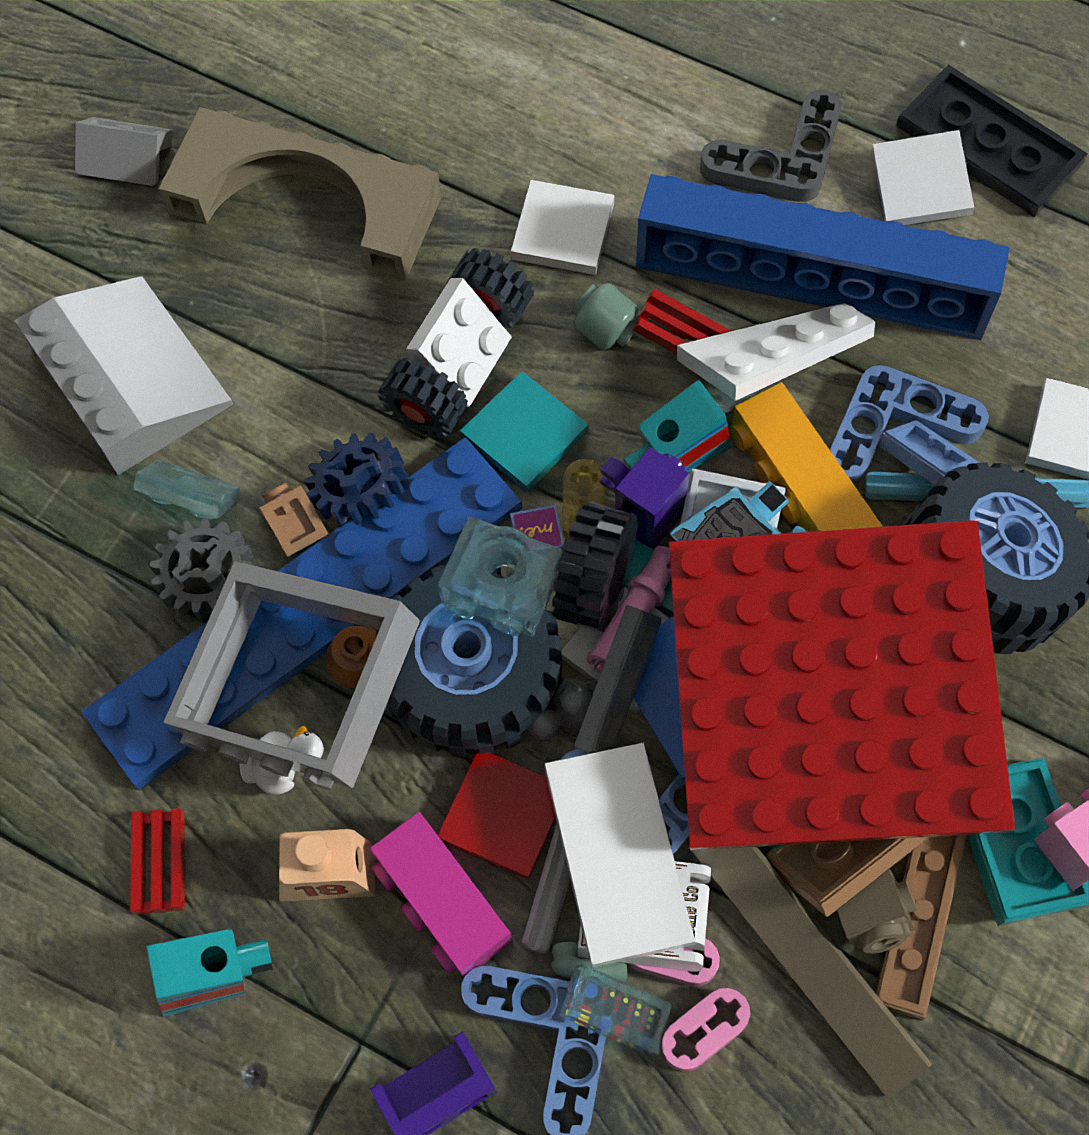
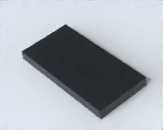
(998, 140)

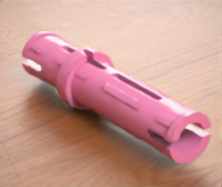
(644, 593)

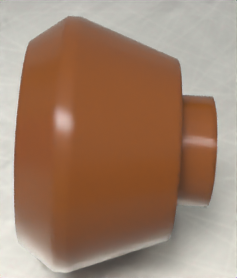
(347, 667)

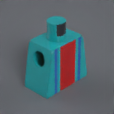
(686, 427)
(181, 970)

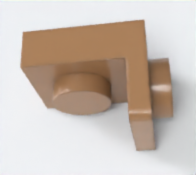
(291, 518)

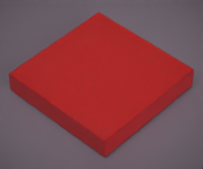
(501, 815)

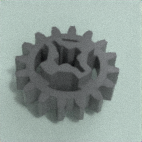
(197, 548)

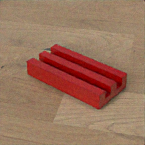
(677, 317)
(156, 819)

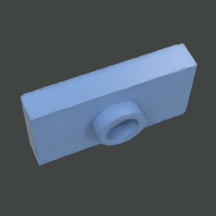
(923, 450)

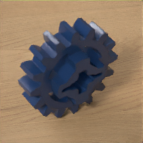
(356, 478)

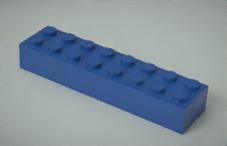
(820, 256)

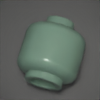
(605, 316)

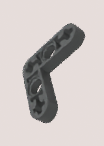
(795, 164)

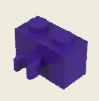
(651, 491)

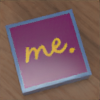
(540, 525)

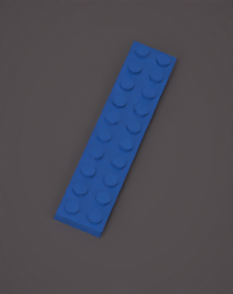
(283, 641)

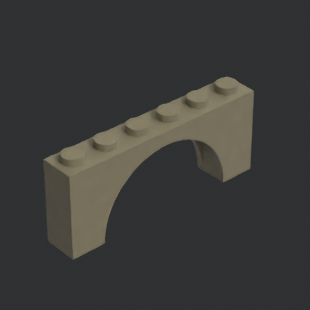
(231, 152)

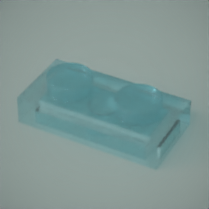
(185, 488)

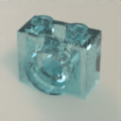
(511, 602)

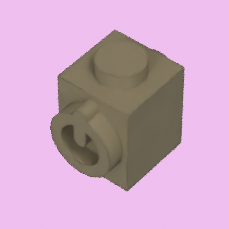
(879, 915)

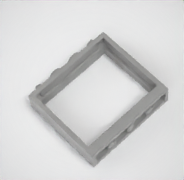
(223, 639)

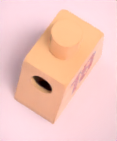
(324, 865)

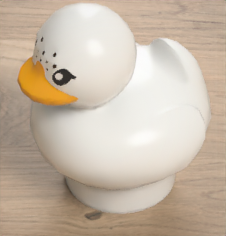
(270, 782)

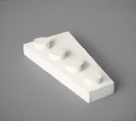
(771, 351)

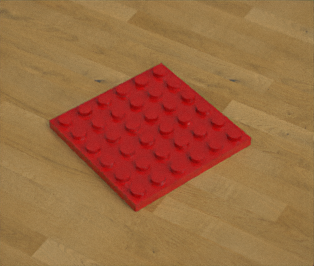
(838, 687)

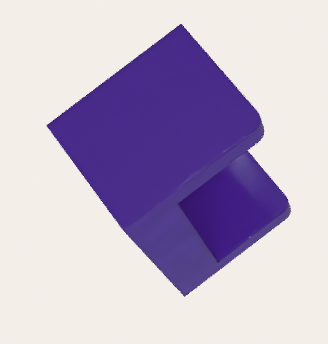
(435, 1090)

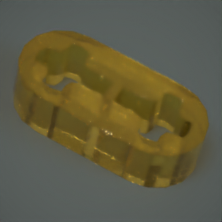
(571, 497)

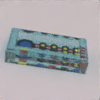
(616, 1010)

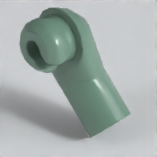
(566, 958)

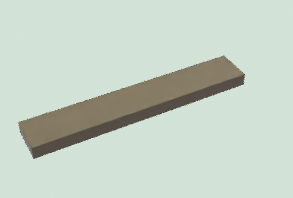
(817, 966)

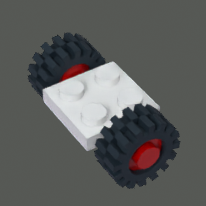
(457, 343)

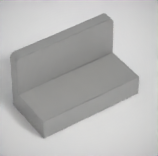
(120, 150)

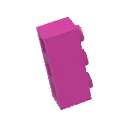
(439, 896)

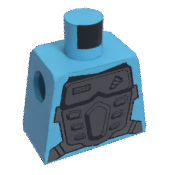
(734, 516)

